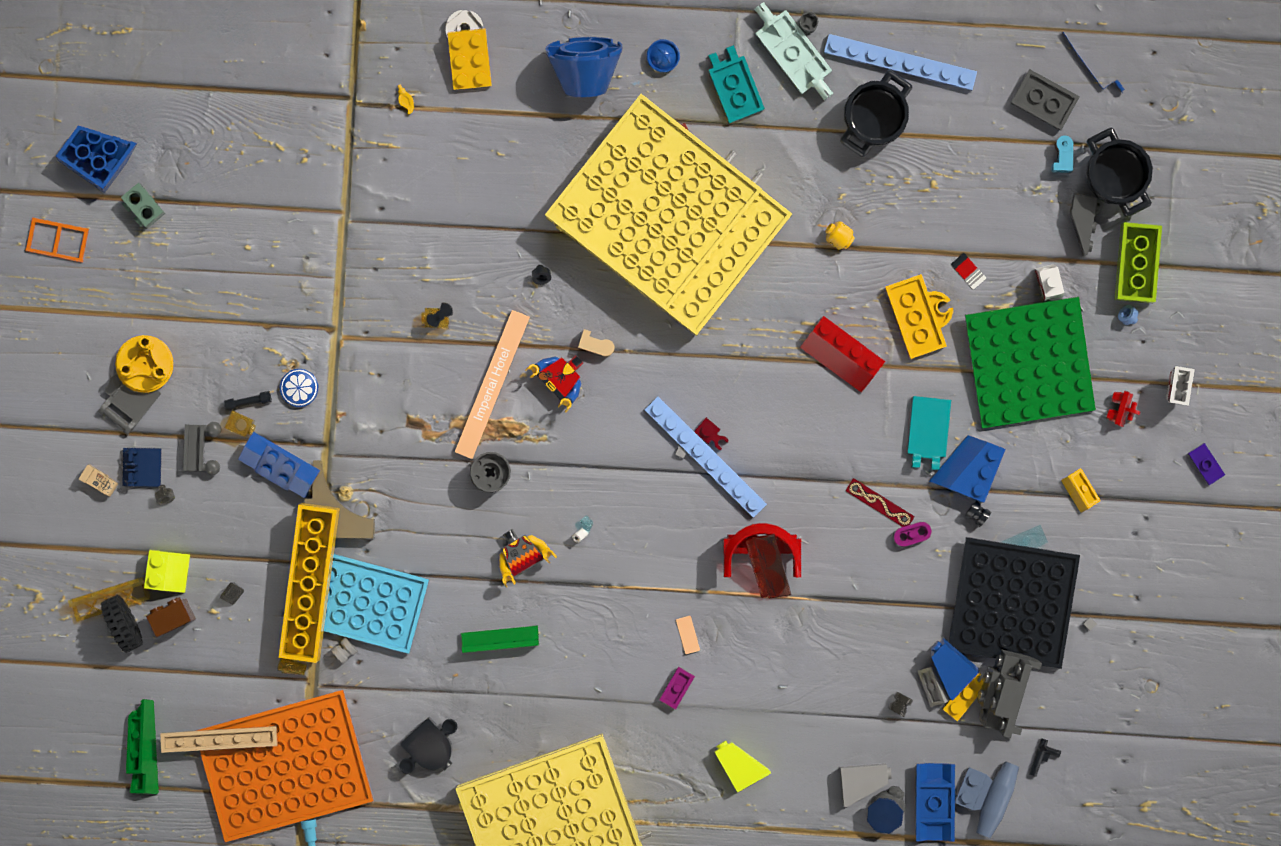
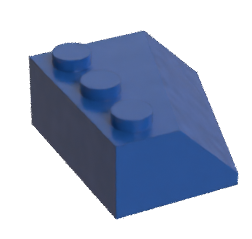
(95, 156)
(970, 468)

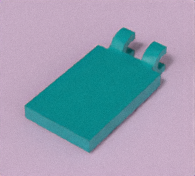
(735, 86)
(928, 430)

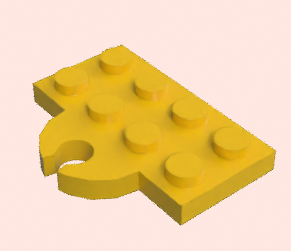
(919, 315)

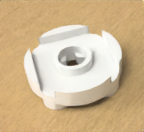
(463, 18)

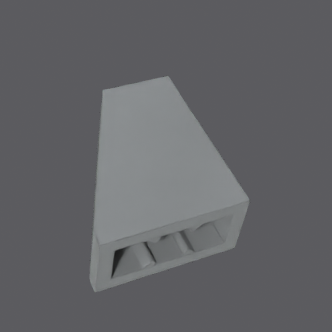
(862, 781)

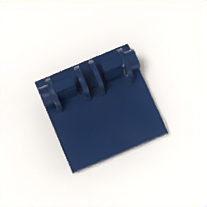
(142, 467)

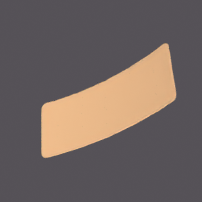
(688, 634)

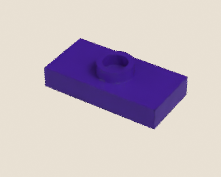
(1206, 464)

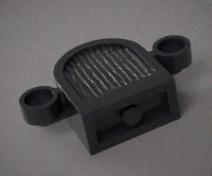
(429, 746)

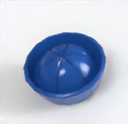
(663, 55)

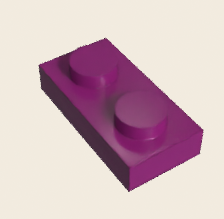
(677, 688)

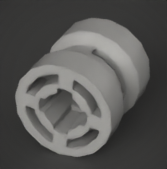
(344, 650)

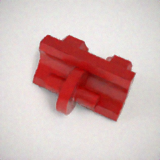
(1119, 417)

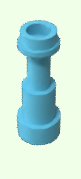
(309, 831)

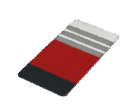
(968, 271)

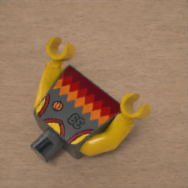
(521, 554)

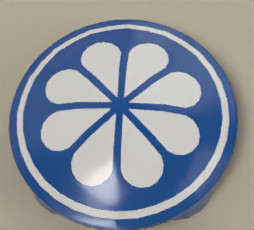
(299, 387)

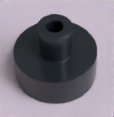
(541, 275)

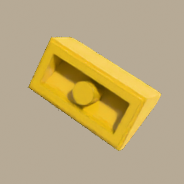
(1080, 490)

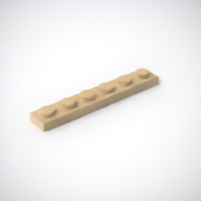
(218, 739)

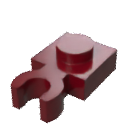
(709, 432)

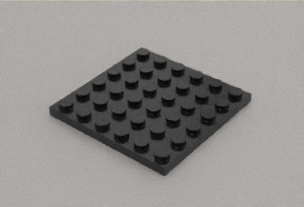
(1013, 601)

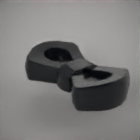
(445, 311)

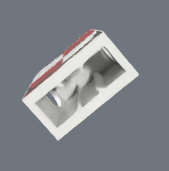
(1049, 282)
(1180, 385)

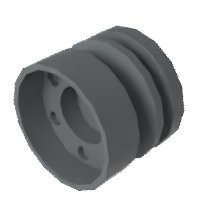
(501, 470)

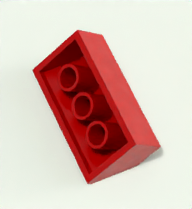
(842, 354)

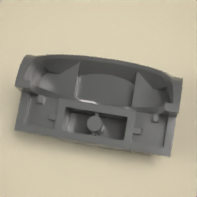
(1004, 693)

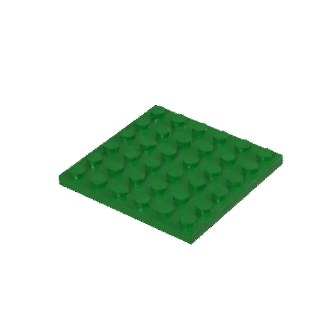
(1030, 362)

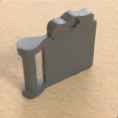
(128, 401)

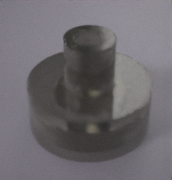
(164, 495)

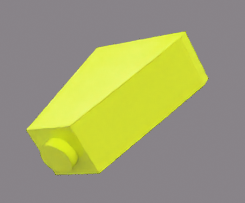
(740, 766)

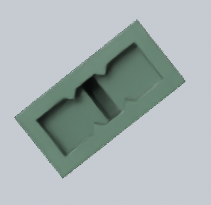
(145, 202)

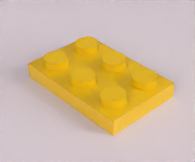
(469, 58)

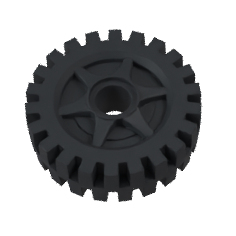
(121, 623)

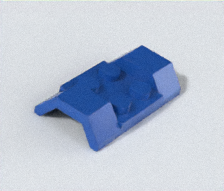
(278, 465)
(935, 801)

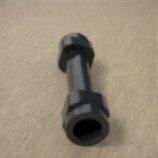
(232, 404)

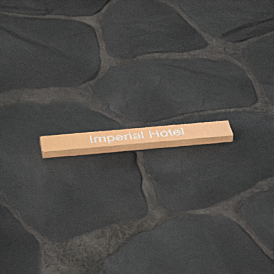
(492, 384)

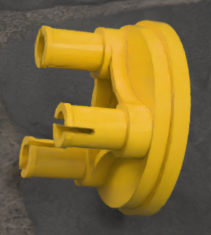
(144, 364)

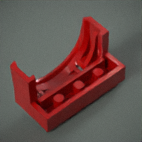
(787, 544)

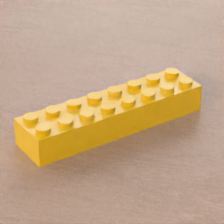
(309, 582)

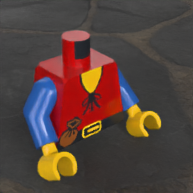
(559, 377)

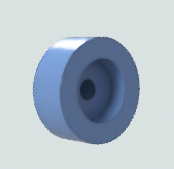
(1128, 315)

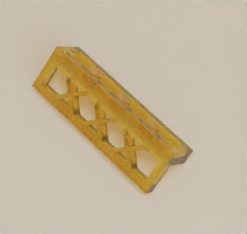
(107, 592)

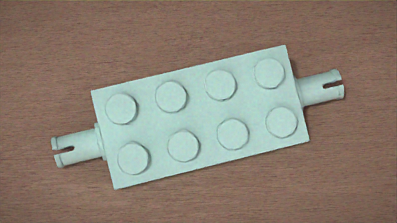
(793, 51)

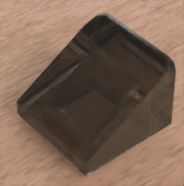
(232, 593)

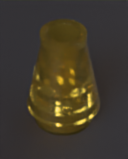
(290, 666)

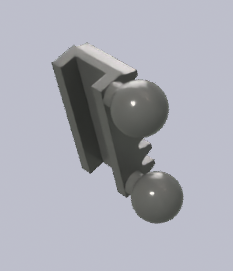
(194, 447)

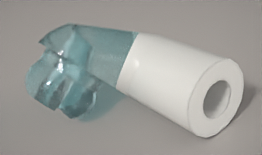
(584, 531)

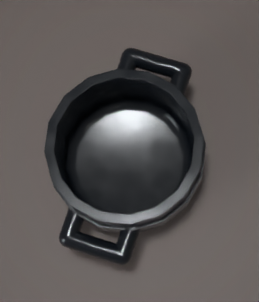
(876, 113)
(1119, 172)

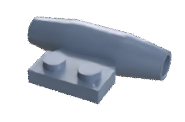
(989, 796)

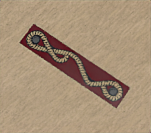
(879, 503)

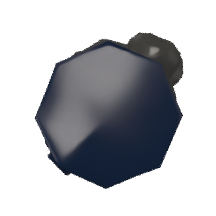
(887, 810)

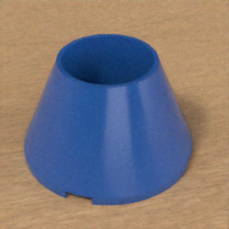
(584, 64)

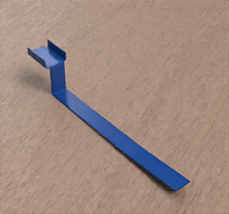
(1117, 83)

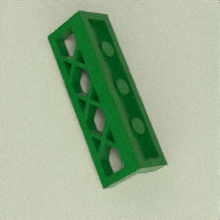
(500, 639)

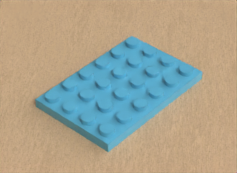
(374, 603)

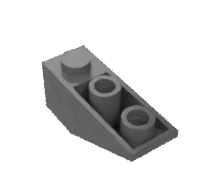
(1082, 216)

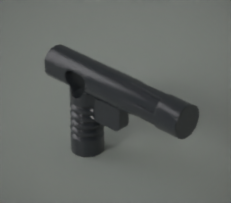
(1043, 755)

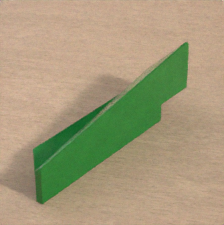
(142, 750)

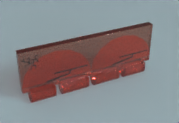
(768, 566)

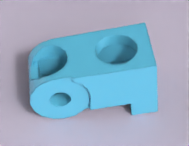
(1064, 150)

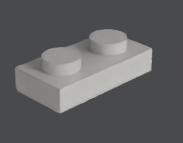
(933, 686)

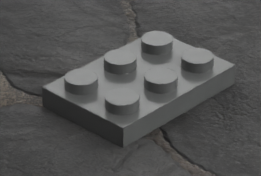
(1045, 99)

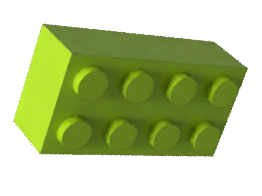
(1138, 262)

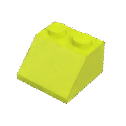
(167, 571)

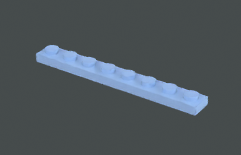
(900, 62)
(705, 456)

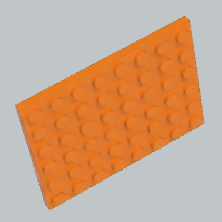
(303, 777)

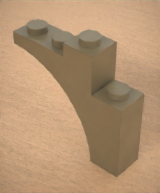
(349, 523)

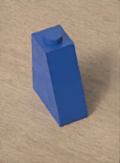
(953, 667)

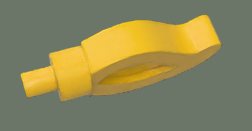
(405, 99)

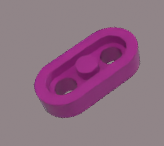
(912, 534)

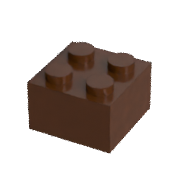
(171, 617)

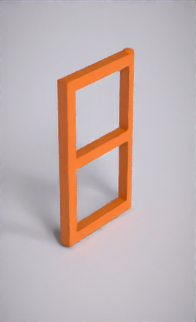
(28, 248)

